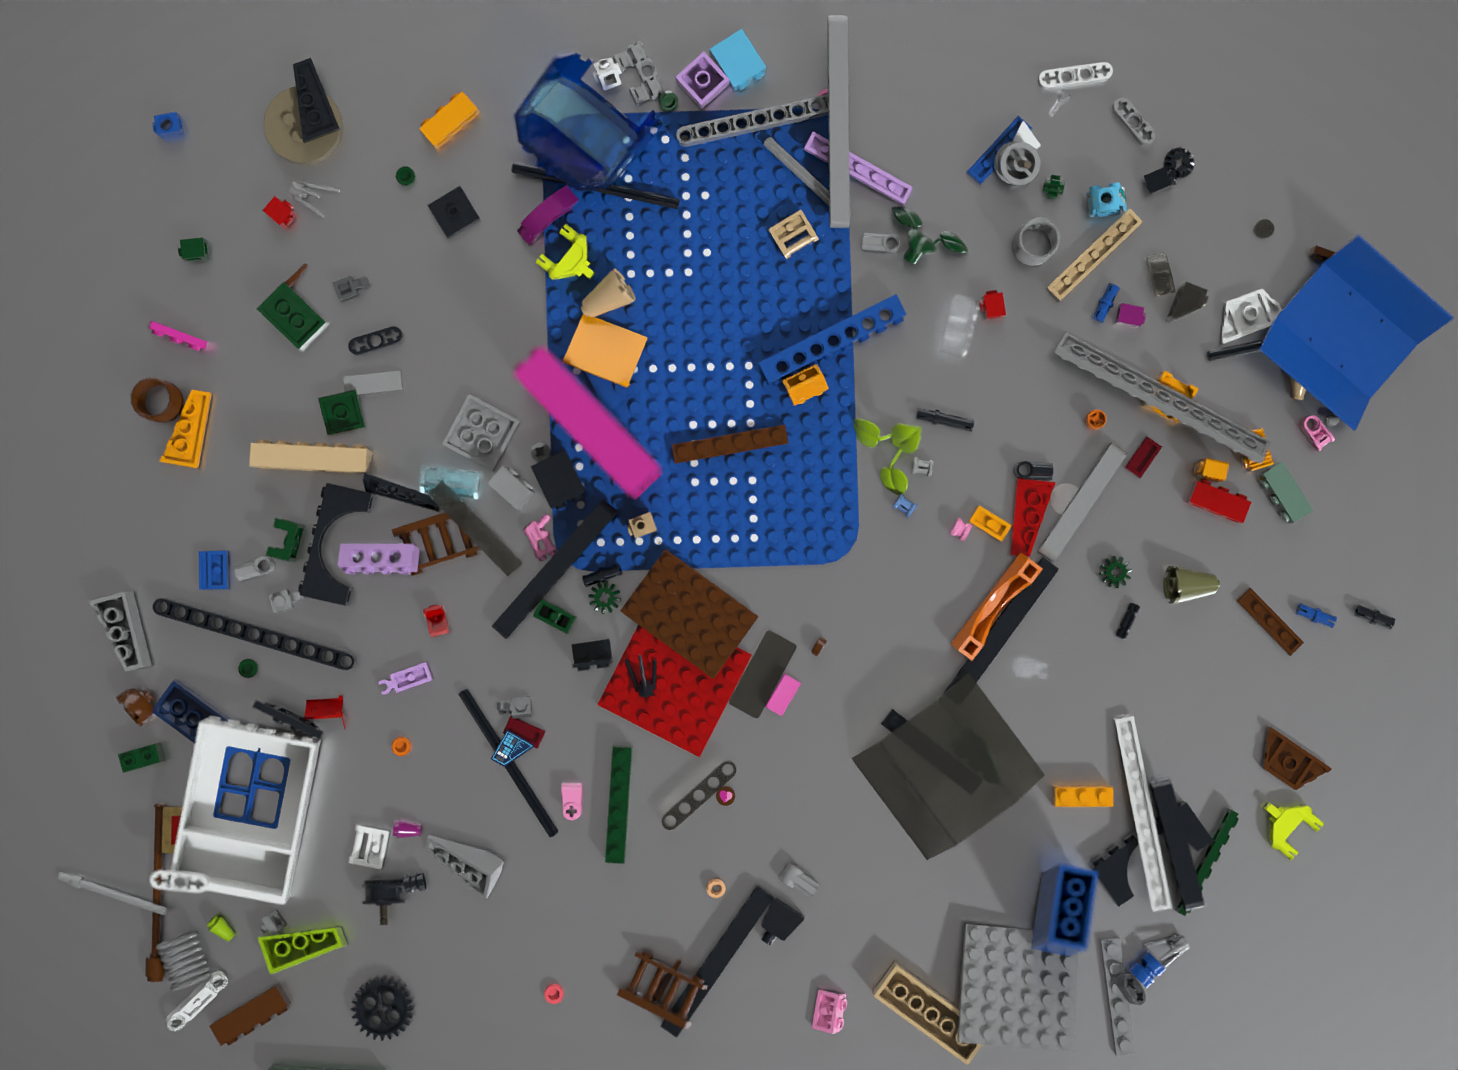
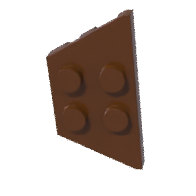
(1289, 761)

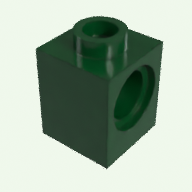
(193, 249)

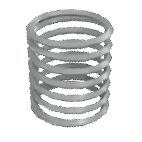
(1052, 234)
(189, 979)

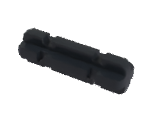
(1128, 621)

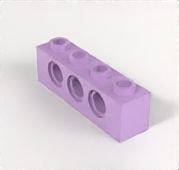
(351, 553)

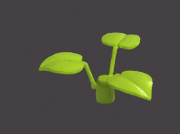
(903, 436)

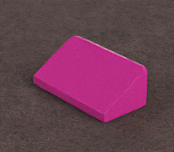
(783, 694)

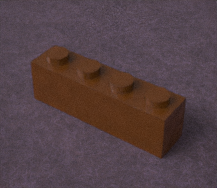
(250, 1014)

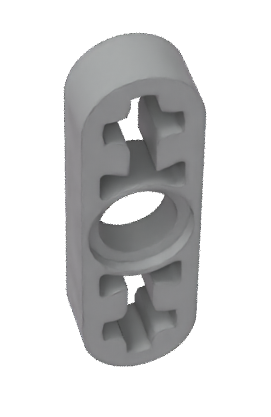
(1147, 128)

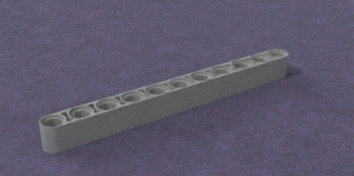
(838, 122)

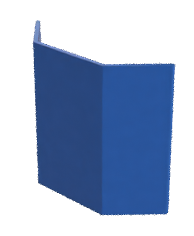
(1351, 328)

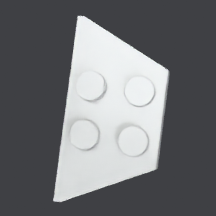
(1248, 315)

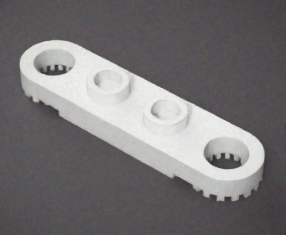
(196, 1001)

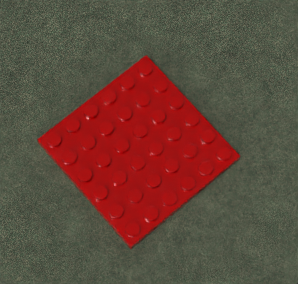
(685, 698)

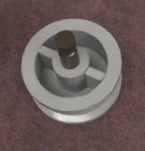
(1017, 163)

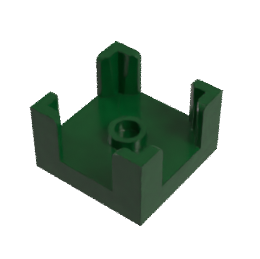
(291, 541)

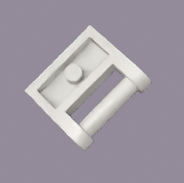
(375, 847)

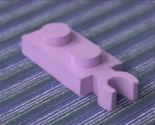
(408, 678)

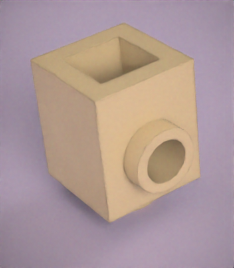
(641, 525)

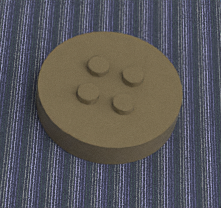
(285, 131)

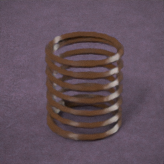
(139, 394)

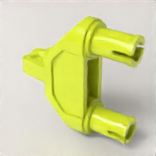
(575, 260)
(1283, 823)

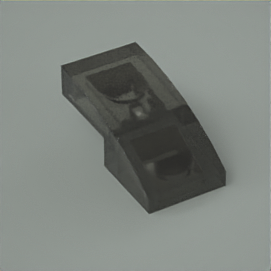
(1161, 274)

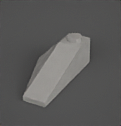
(474, 865)

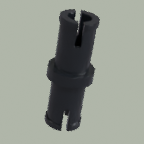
(602, 575)
(1374, 617)

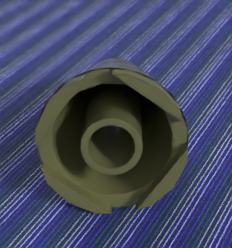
(1188, 584)

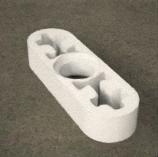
(166, 874)

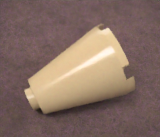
(608, 295)

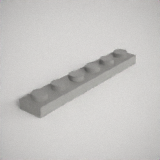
(1118, 1004)

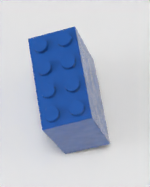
(1064, 910)

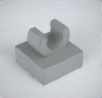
(272, 923)

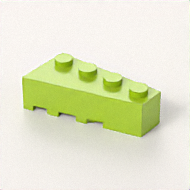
(295, 948)

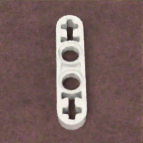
(1074, 71)

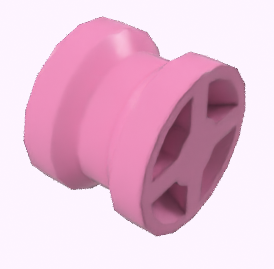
(961, 529)

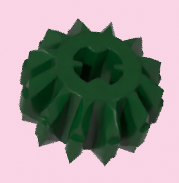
(1110, 567)
(610, 600)

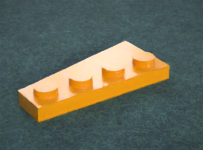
(188, 436)

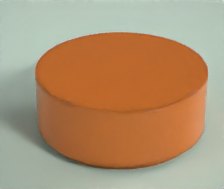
(401, 746)

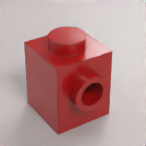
(280, 211)
(992, 305)

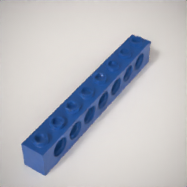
(891, 305)

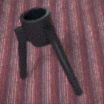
(644, 687)

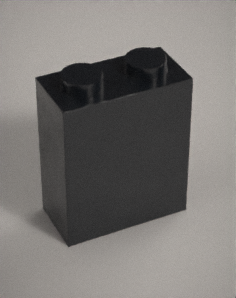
(558, 480)

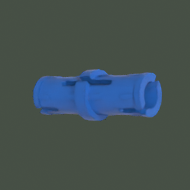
(1106, 302)
(1316, 615)

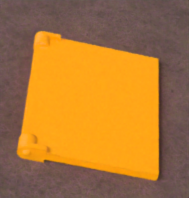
(605, 350)

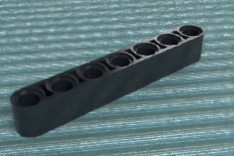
(1176, 844)

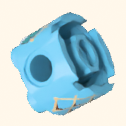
(1095, 197)

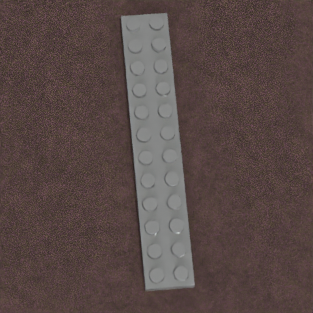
(1163, 397)

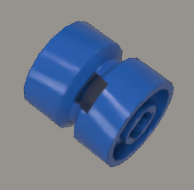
(1147, 969)

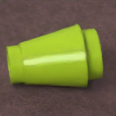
(220, 927)

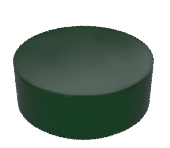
(668, 100)
(405, 176)
(248, 668)

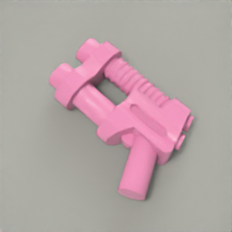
(535, 533)

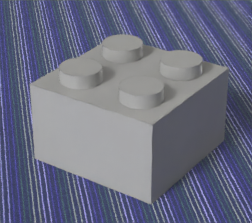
(510, 487)

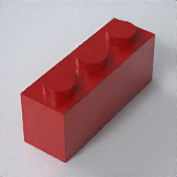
(1219, 501)

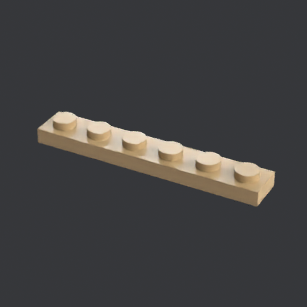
(1094, 255)

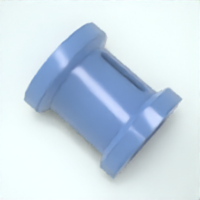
(904, 505)

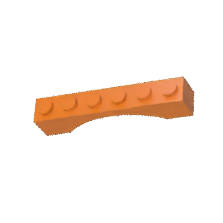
(975, 631)

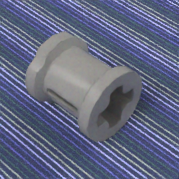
(928, 464)

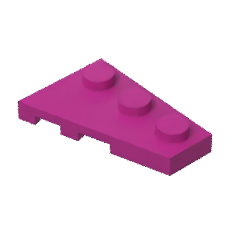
(177, 336)

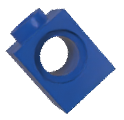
(176, 125)

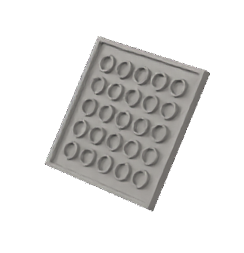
(1015, 991)

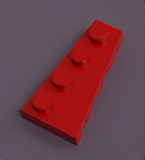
(1029, 511)

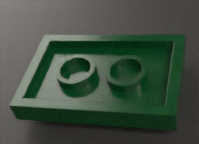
(291, 315)

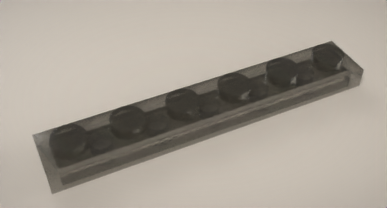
(474, 528)

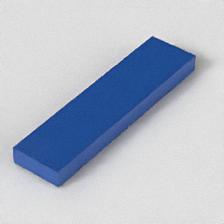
(985, 164)

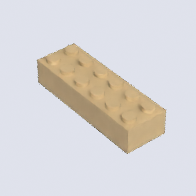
(311, 458)
(924, 1010)

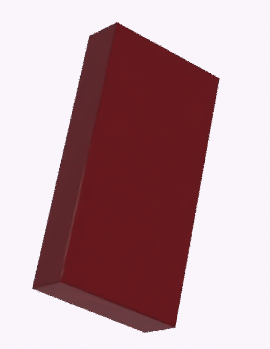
(1143, 457)
(525, 730)

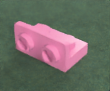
(829, 1011)

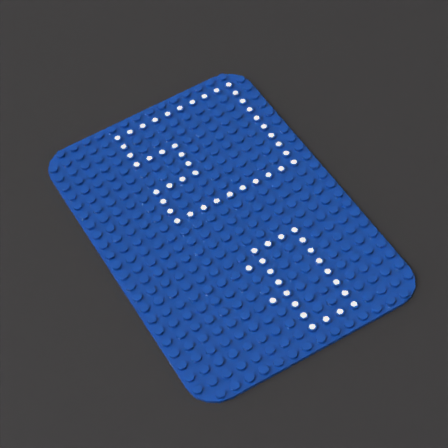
(714, 307)

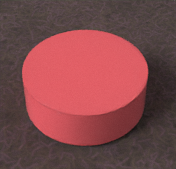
(553, 993)

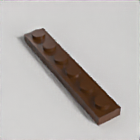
(730, 444)

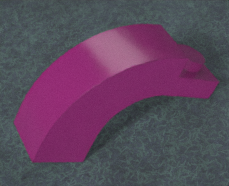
(546, 213)

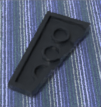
(314, 108)
(397, 492)

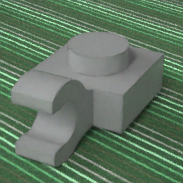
(283, 600)

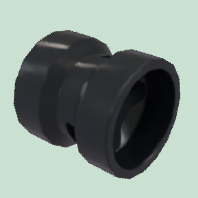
(414, 882)

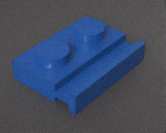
(213, 570)

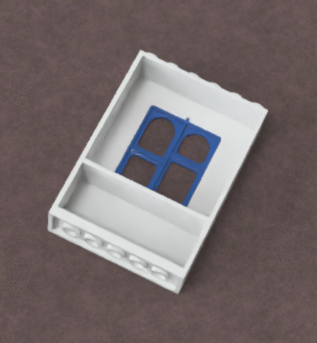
(238, 852)

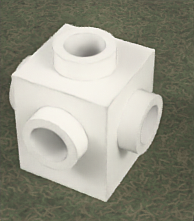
(607, 73)

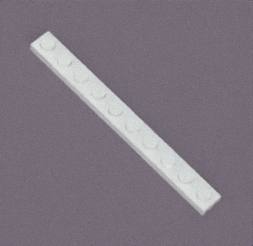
(1143, 814)

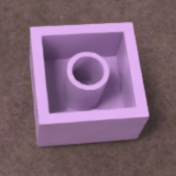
(702, 80)

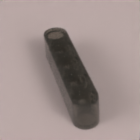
(692, 801)

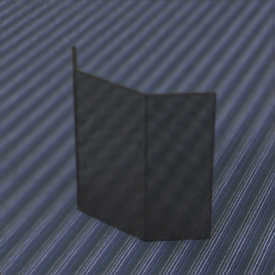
(949, 769)

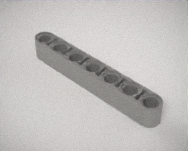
(1082, 501)

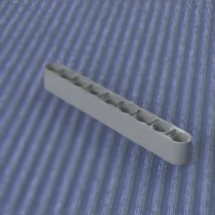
(749, 118)

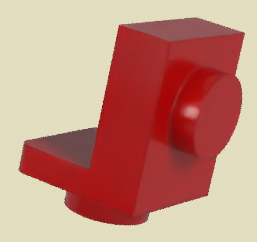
(436, 620)

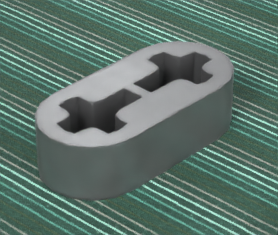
(1133, 992)

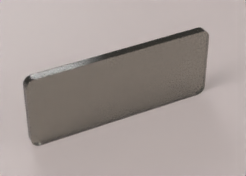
(762, 674)

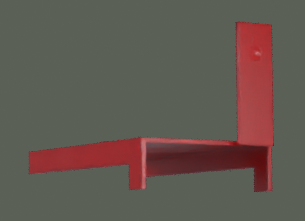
(325, 709)

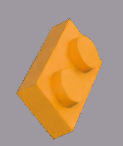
(990, 523)

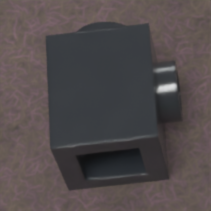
(1160, 179)

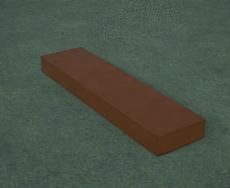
(1269, 621)

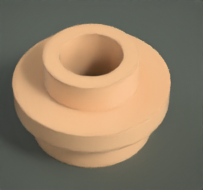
(715, 894)

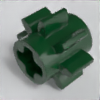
(1053, 186)

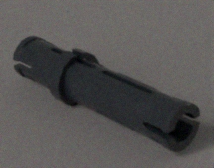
(945, 419)

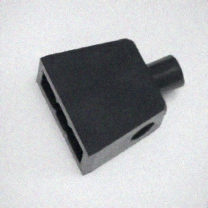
(780, 921)

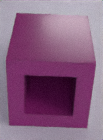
(1130, 315)

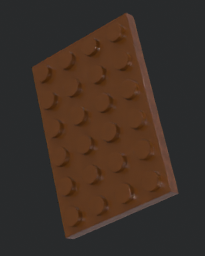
(689, 614)

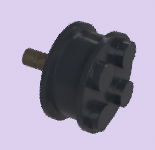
(383, 894)

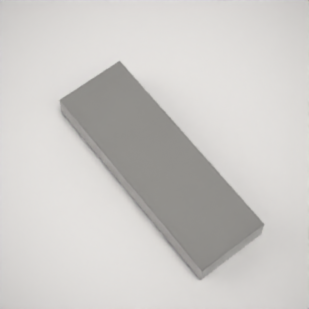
(374, 382)

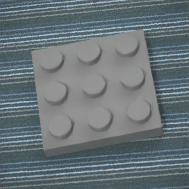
(481, 432)

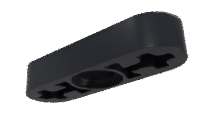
(363, 350)

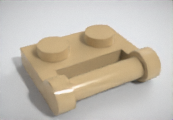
(790, 228)

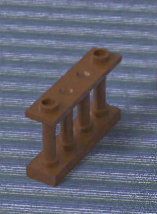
(422, 527)
(662, 1010)

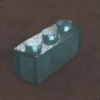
(460, 481)

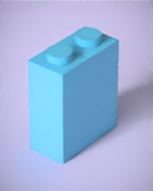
(738, 60)

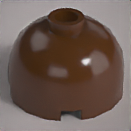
(137, 705)

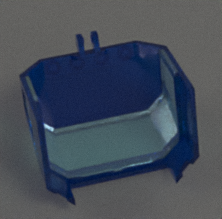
(578, 129)

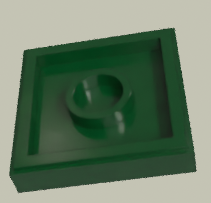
(341, 412)

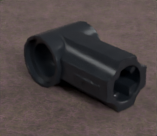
(1036, 470)

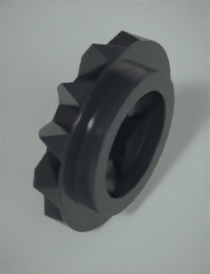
(1178, 153)

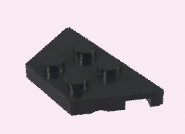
(283, 715)

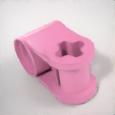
(1318, 435)
(572, 796)

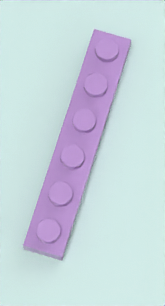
(862, 171)

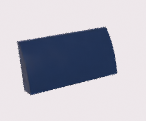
(185, 709)

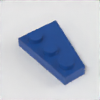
(609, 393)

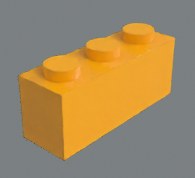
(448, 119)
(1082, 796)

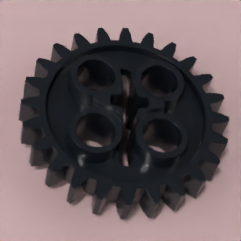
(399, 1004)

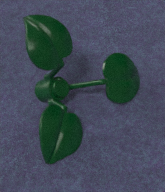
(919, 243)

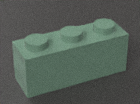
(1285, 493)

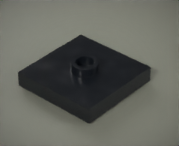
(453, 212)

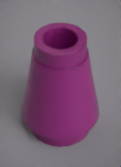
(406, 829)

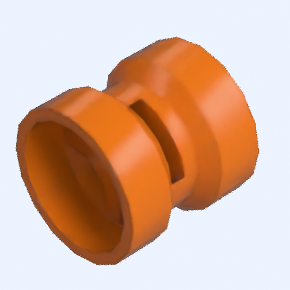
(1098, 418)

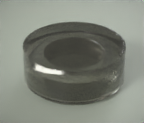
(1264, 229)

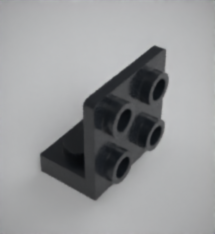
(592, 653)

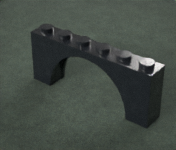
(317, 580)
(1113, 866)

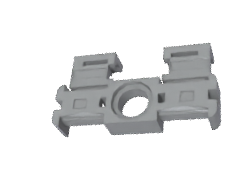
(652, 86)

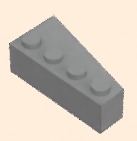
(124, 629)

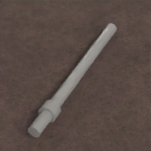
(77, 881)

